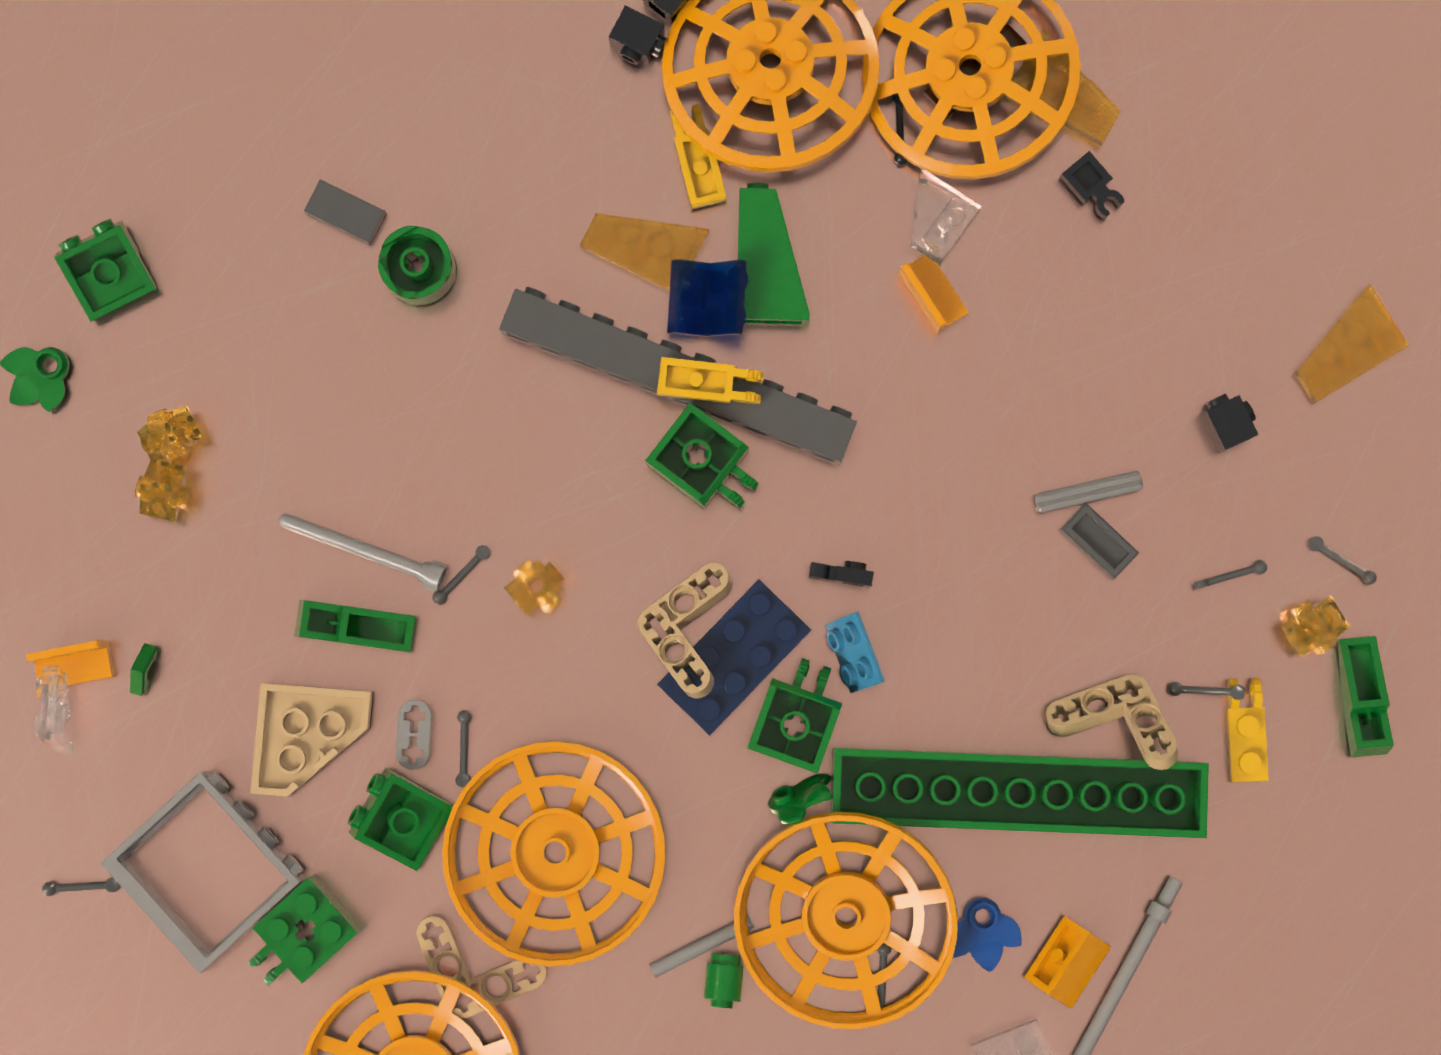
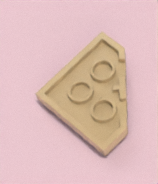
(303, 732)

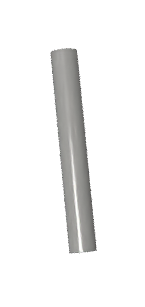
(695, 949)

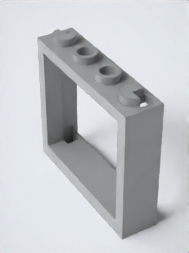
(158, 909)

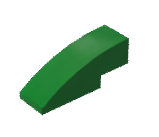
(354, 626)
(1364, 697)

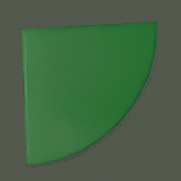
(139, 669)

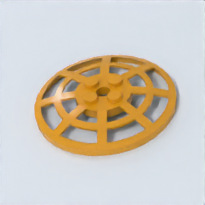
(770, 85)
(976, 91)
(533, 867)
(844, 940)
(389, 1015)

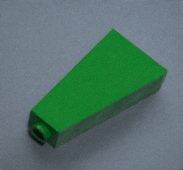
(774, 283)

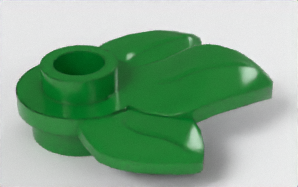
(33, 379)
(790, 802)

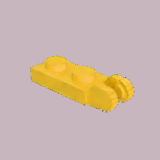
(698, 168)
(705, 381)
(1246, 736)

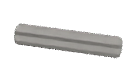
(1088, 491)

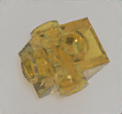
(169, 434)
(163, 490)
(521, 587)
(1315, 626)

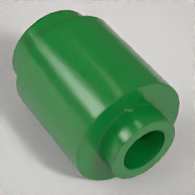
(723, 980)

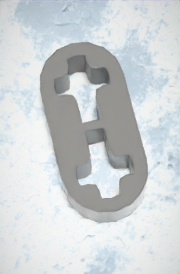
(405, 734)

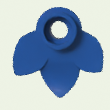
(986, 939)

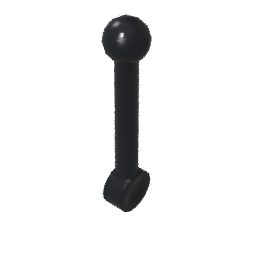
(898, 159)

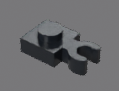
(1089, 180)
(852, 573)

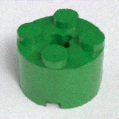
(397, 270)

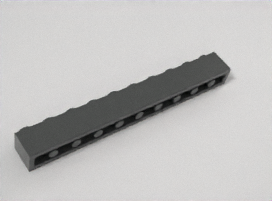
(637, 361)

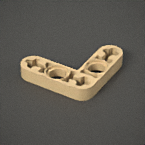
(673, 621)
(1128, 707)
(463, 972)

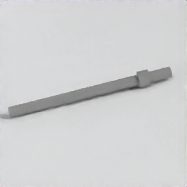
(1158, 914)

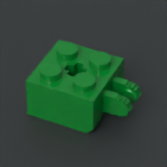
(722, 457)
(817, 712)
(284, 936)

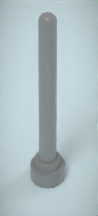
(430, 574)

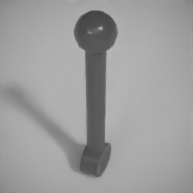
(1316, 543)
(482, 553)
(1259, 567)
(1237, 691)
(464, 717)
(51, 888)
(884, 950)

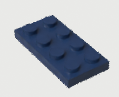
(739, 655)

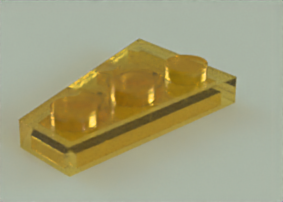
(1092, 111)
(643, 245)
(1352, 347)

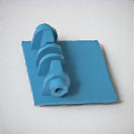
(854, 652)

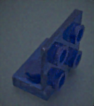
(707, 298)

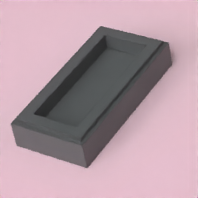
(344, 212)
(1099, 541)

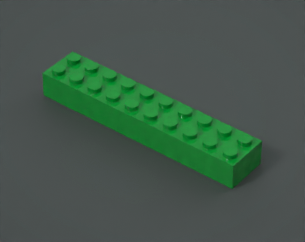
(1021, 792)

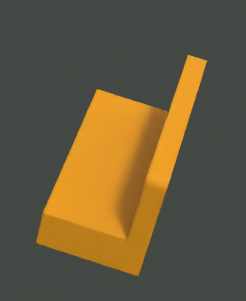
(933, 292)
(80, 661)
(1067, 962)

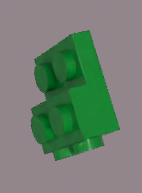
(104, 269)
(399, 818)

